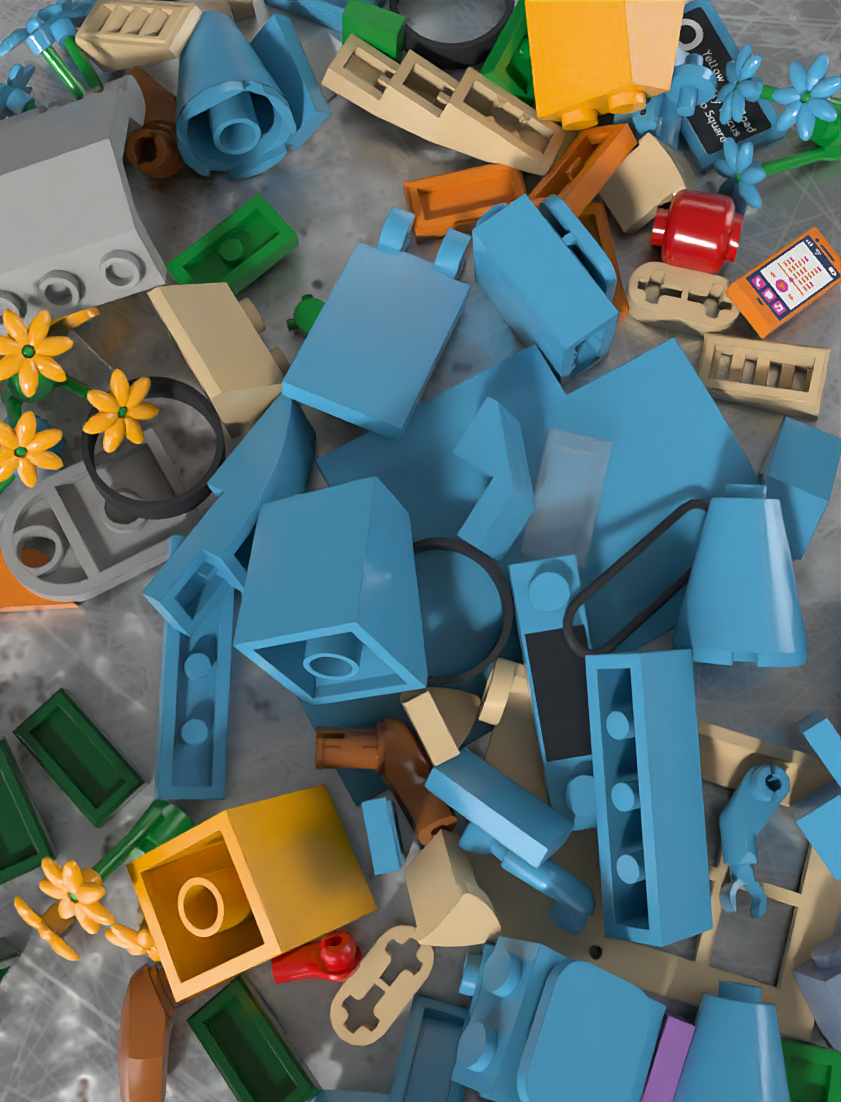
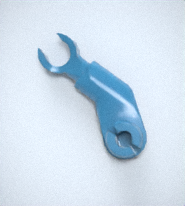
(740, 824)
(572, 896)

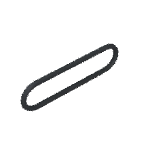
(606, 576)

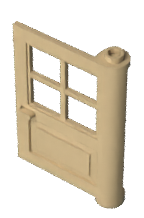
(723, 761)

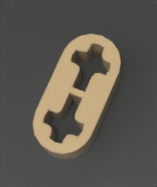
(681, 299)
(395, 994)

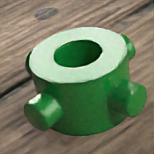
(305, 315)

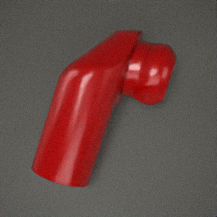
(329, 959)

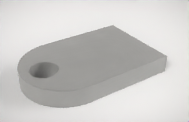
(91, 537)

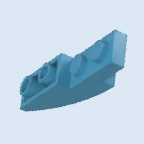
(264, 467)

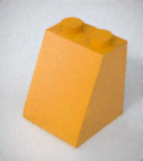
(600, 56)
(249, 887)

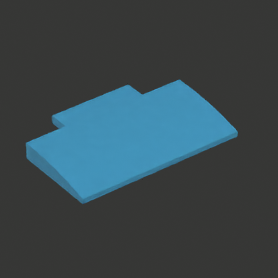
(663, 453)

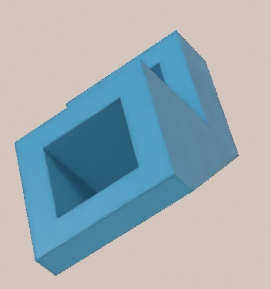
(497, 451)
(801, 475)
(820, 811)

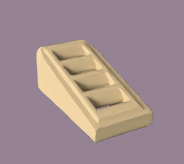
(136, 32)
(789, 356)

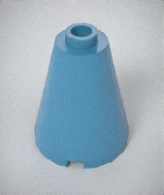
(228, 103)
(743, 586)
(734, 1050)

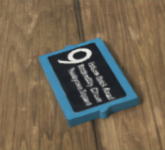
(703, 133)

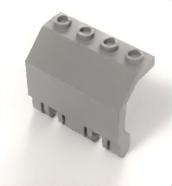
(69, 208)

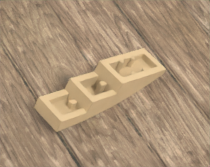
(462, 115)

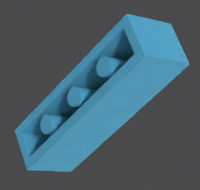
(648, 796)

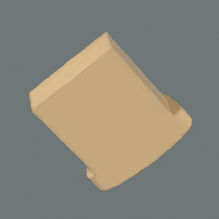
(645, 182)
(440, 719)
(446, 896)

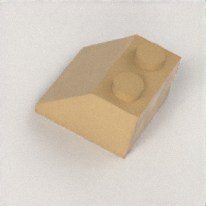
(223, 350)

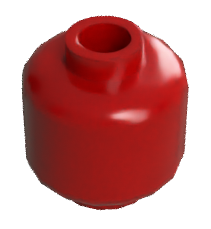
(698, 231)

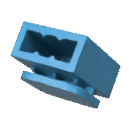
(548, 282)
(556, 1030)

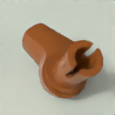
(155, 144)
(401, 762)
(146, 1034)

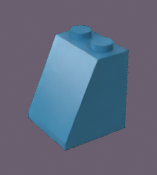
(334, 595)

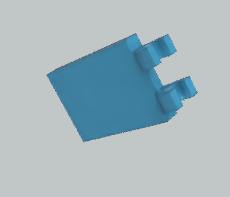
(381, 330)

